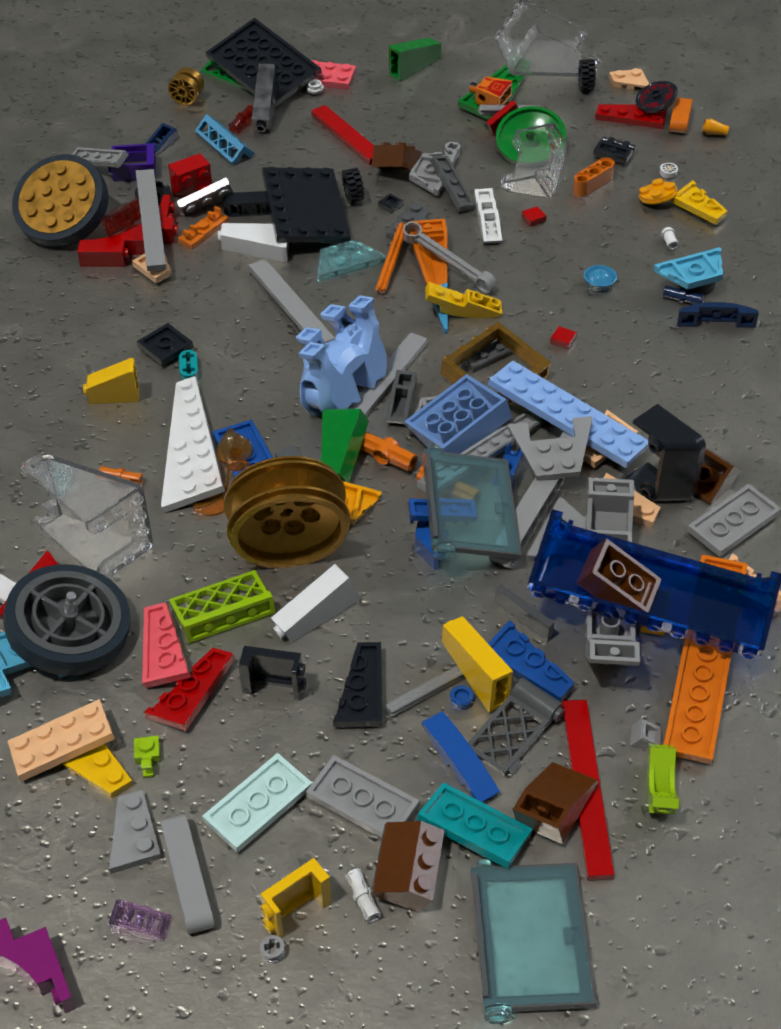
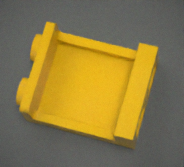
(293, 892)

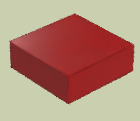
(534, 216)
(563, 337)

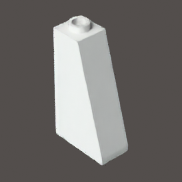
(253, 240)
(315, 604)

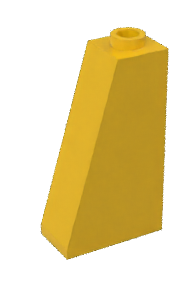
(478, 662)

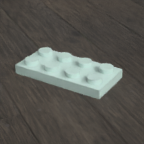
(257, 802)

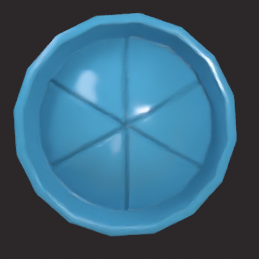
(600, 278)

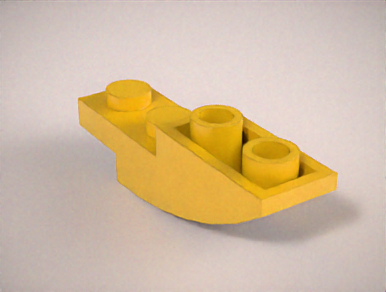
(468, 305)

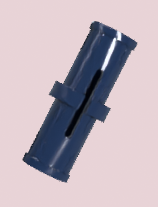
(682, 295)

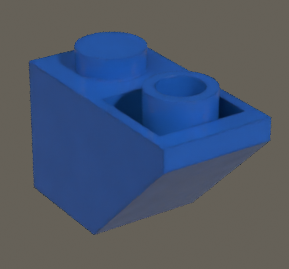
(423, 544)

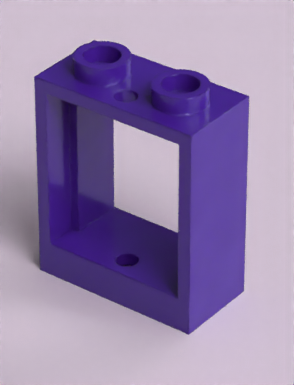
(136, 153)

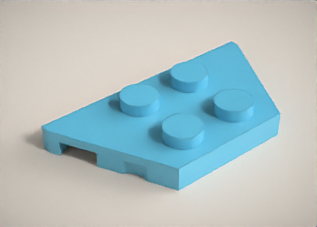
(693, 269)

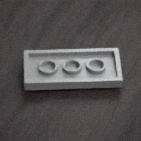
(733, 520)
(360, 796)

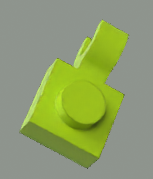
(146, 752)

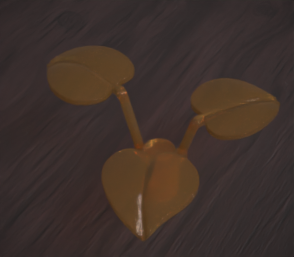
(231, 450)

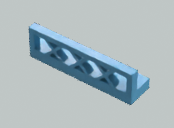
(232, 141)

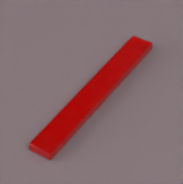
(592, 817)

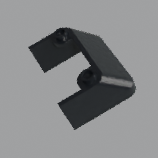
(680, 456)

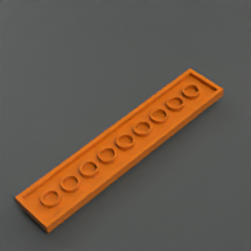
(699, 691)

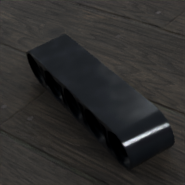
(246, 204)

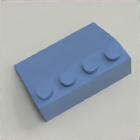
(460, 416)

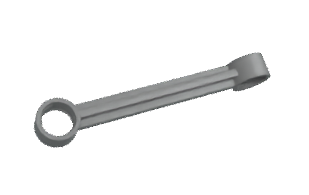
(484, 281)

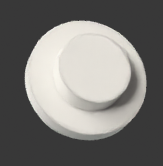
(315, 87)

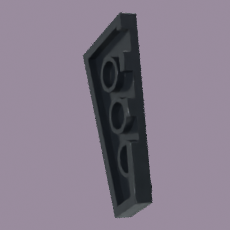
(362, 689)

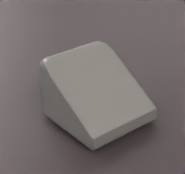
(643, 733)

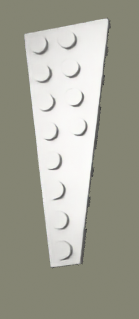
(191, 459)

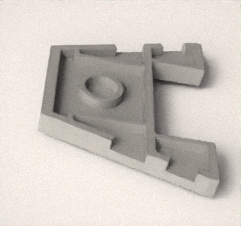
(556, 456)

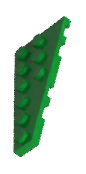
(468, 101)

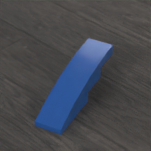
(460, 757)

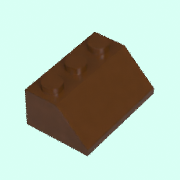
(715, 477)
(408, 864)

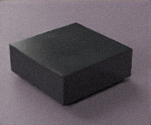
(390, 203)

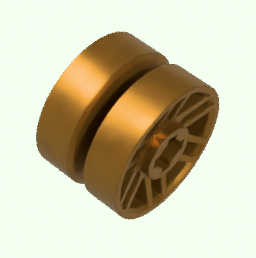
(186, 86)

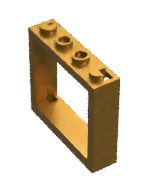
(450, 363)

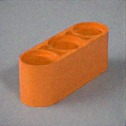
(680, 115)
(593, 177)

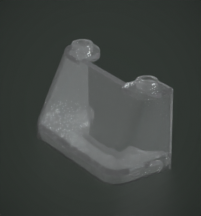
(538, 162)

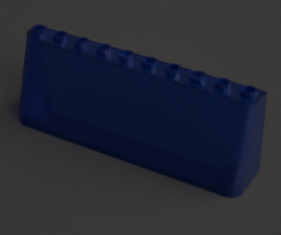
(690, 603)

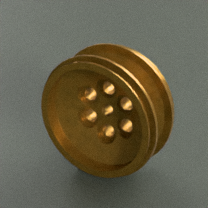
(286, 512)

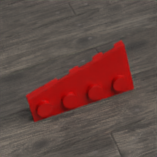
(630, 115)
(189, 695)

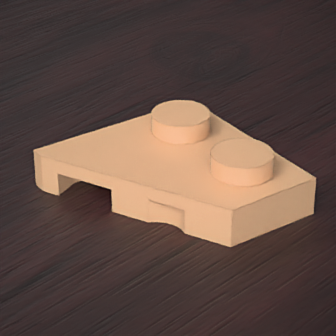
(157, 275)

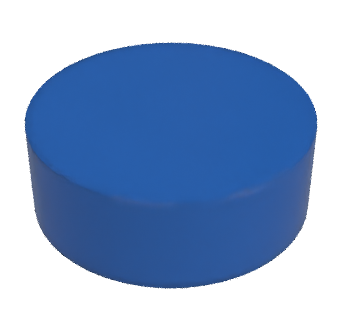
(461, 697)

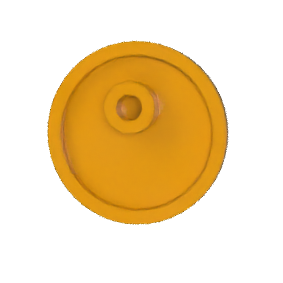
(658, 192)

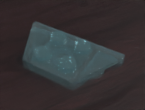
(347, 258)

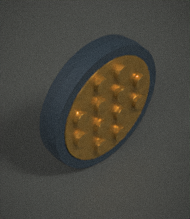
(60, 200)

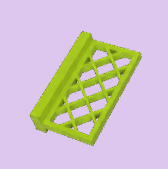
(225, 615)

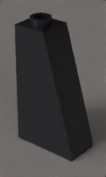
(265, 96)

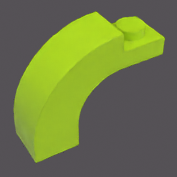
(661, 779)

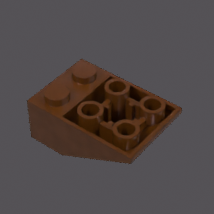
(554, 801)

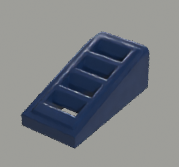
(164, 129)

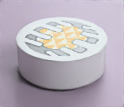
(668, 170)

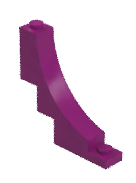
(36, 961)

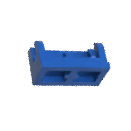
(515, 462)

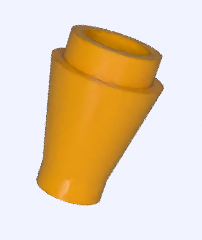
(713, 127)

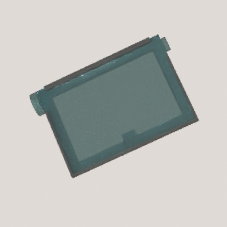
(469, 505)
(531, 939)

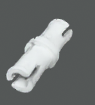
(362, 896)

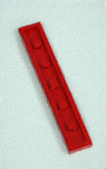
(344, 132)

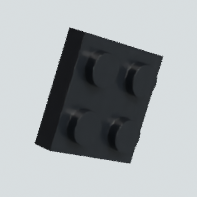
(164, 344)

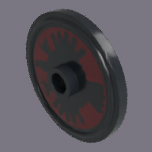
(656, 96)

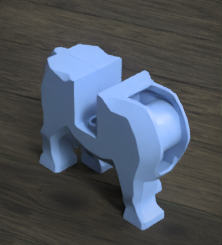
(342, 363)

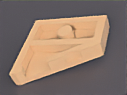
(628, 79)

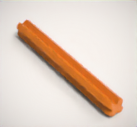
(391, 259)

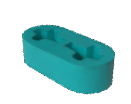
(188, 366)

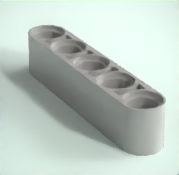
(187, 874)

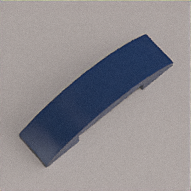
(717, 312)

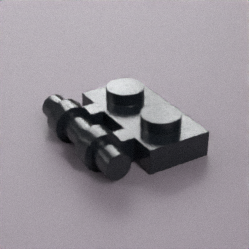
(614, 149)

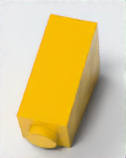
(113, 384)

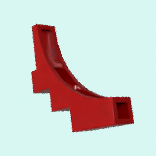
(119, 247)

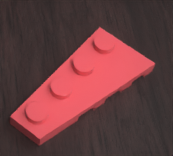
(162, 650)

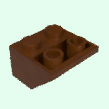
(395, 156)

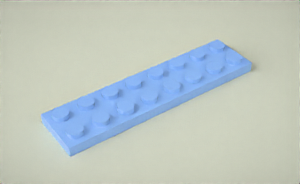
(561, 407)

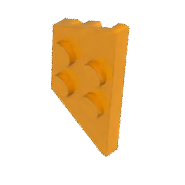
(359, 500)

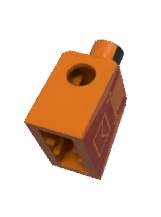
(491, 91)

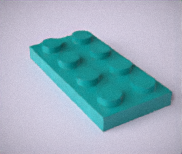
(475, 825)

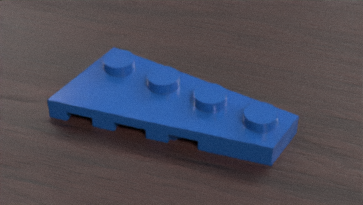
(530, 662)

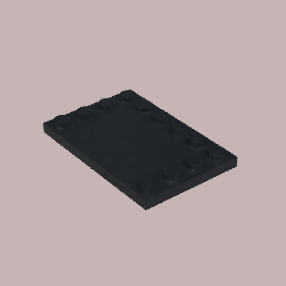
(255, 42)
(305, 205)

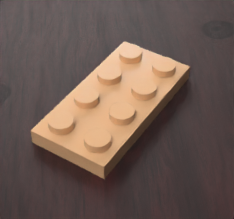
(60, 740)

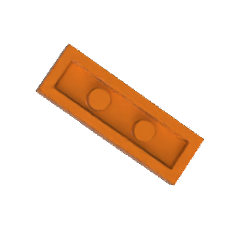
(203, 229)

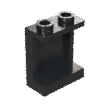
(272, 668)

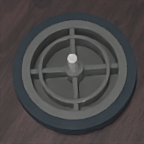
(66, 619)

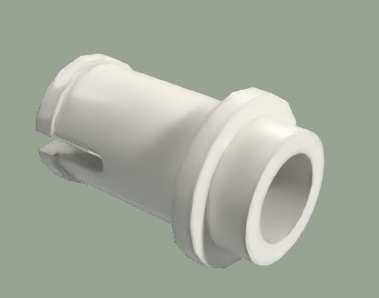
(668, 235)

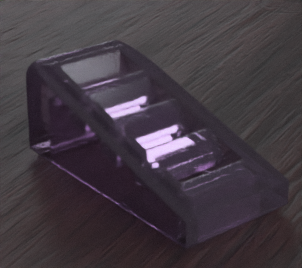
(130, 909)

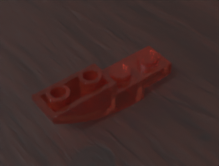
(121, 217)

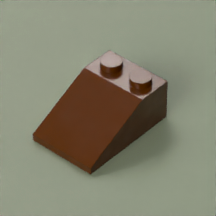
(618, 577)

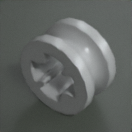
(450, 146)
(279, 953)

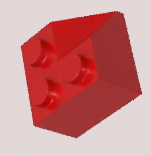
(189, 175)

